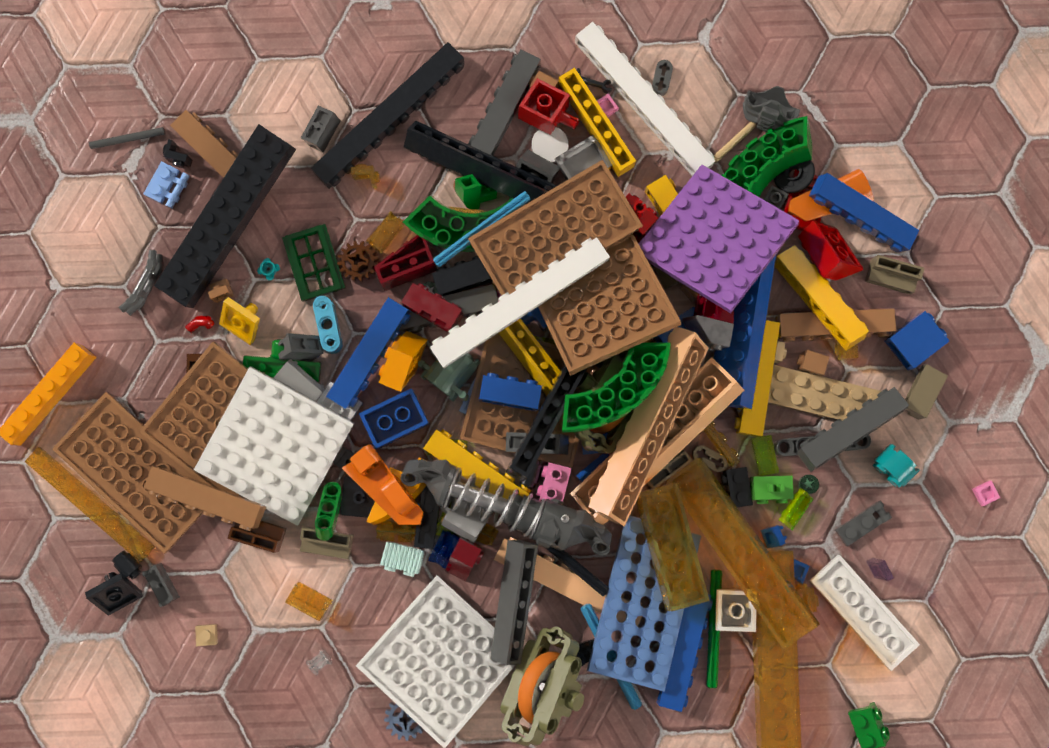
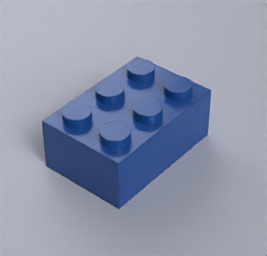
(510, 392)
(394, 419)

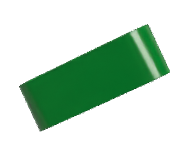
(324, 518)

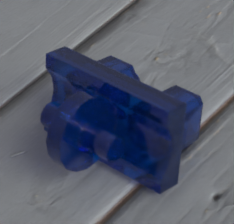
(444, 548)

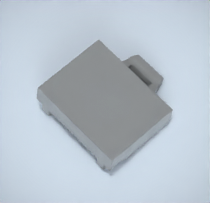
(581, 157)
(299, 380)
(465, 526)

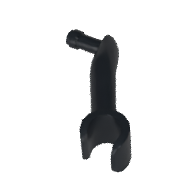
(596, 83)

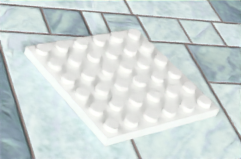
(274, 446)
(436, 661)

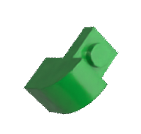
(472, 192)

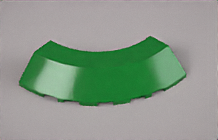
(771, 155)
(444, 225)
(621, 393)

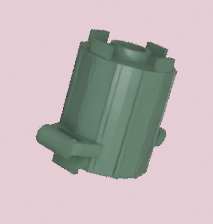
(451, 378)

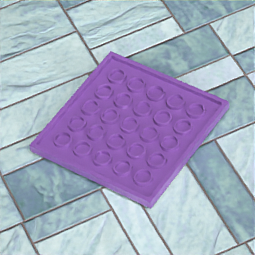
(717, 238)

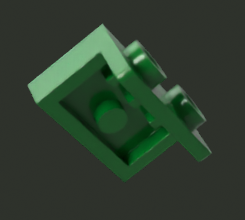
(869, 726)

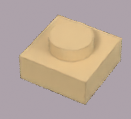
(780, 352)
(206, 635)

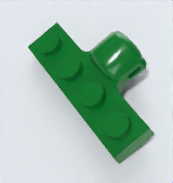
(272, 364)

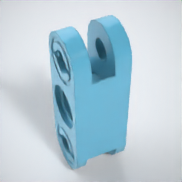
(327, 335)

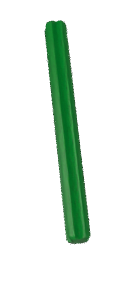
(713, 635)

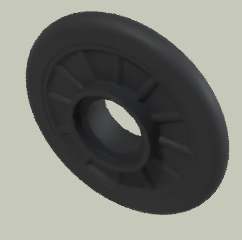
(799, 183)

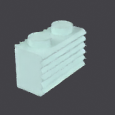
(402, 558)

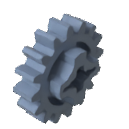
(397, 719)

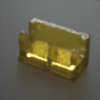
(385, 232)
(309, 601)

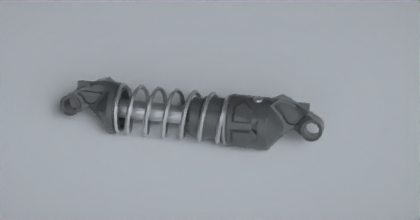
(544, 521)

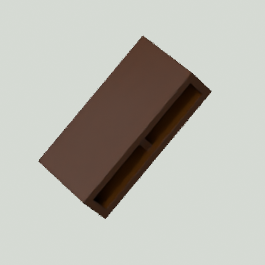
(265, 537)

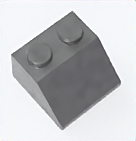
(713, 332)

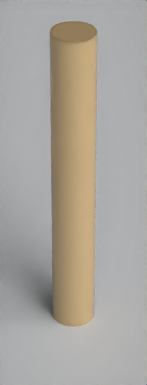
(734, 141)

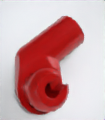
(200, 321)

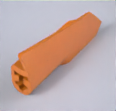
(807, 209)
(383, 487)

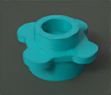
(268, 264)

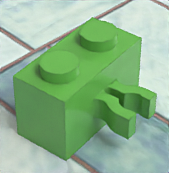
(771, 488)

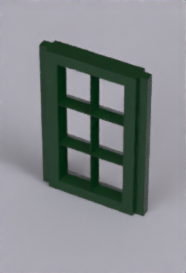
(294, 259)

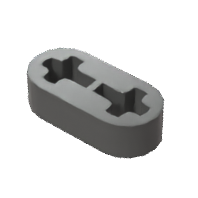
(666, 78)

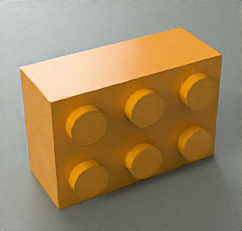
(402, 360)

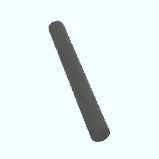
(126, 138)

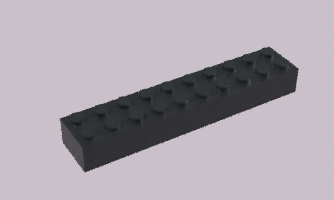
(225, 217)

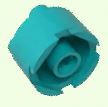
(896, 466)

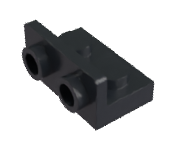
(737, 486)

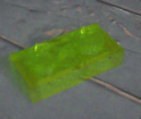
(765, 455)
(795, 509)

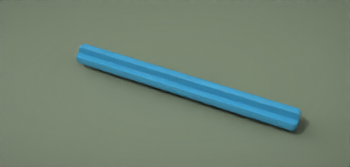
(463, 242)
(626, 687)

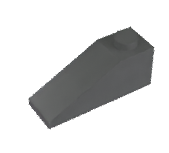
(556, 444)

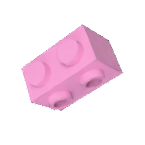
(554, 483)

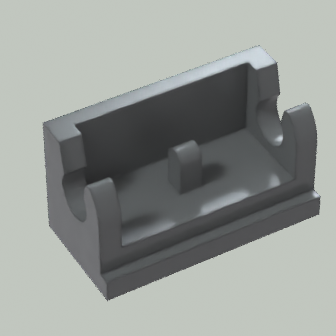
(320, 128)
(300, 347)
(161, 584)

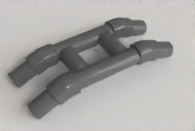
(152, 271)

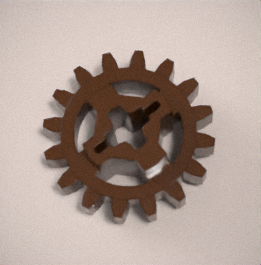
(360, 253)

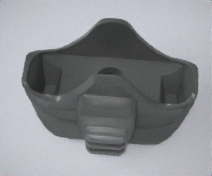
(769, 108)

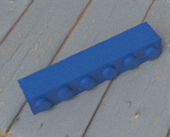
(863, 213)
(368, 354)
(684, 656)

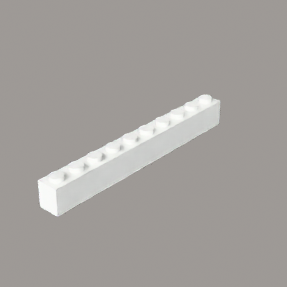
(643, 99)
(520, 302)

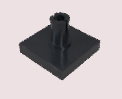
(355, 500)
(114, 593)

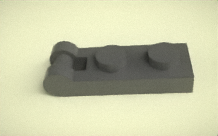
(862, 523)

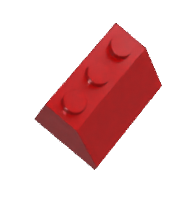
(829, 251)

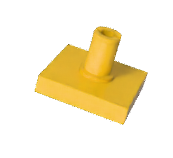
(240, 320)

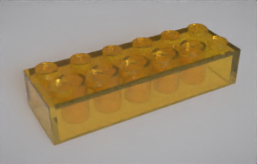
(672, 547)

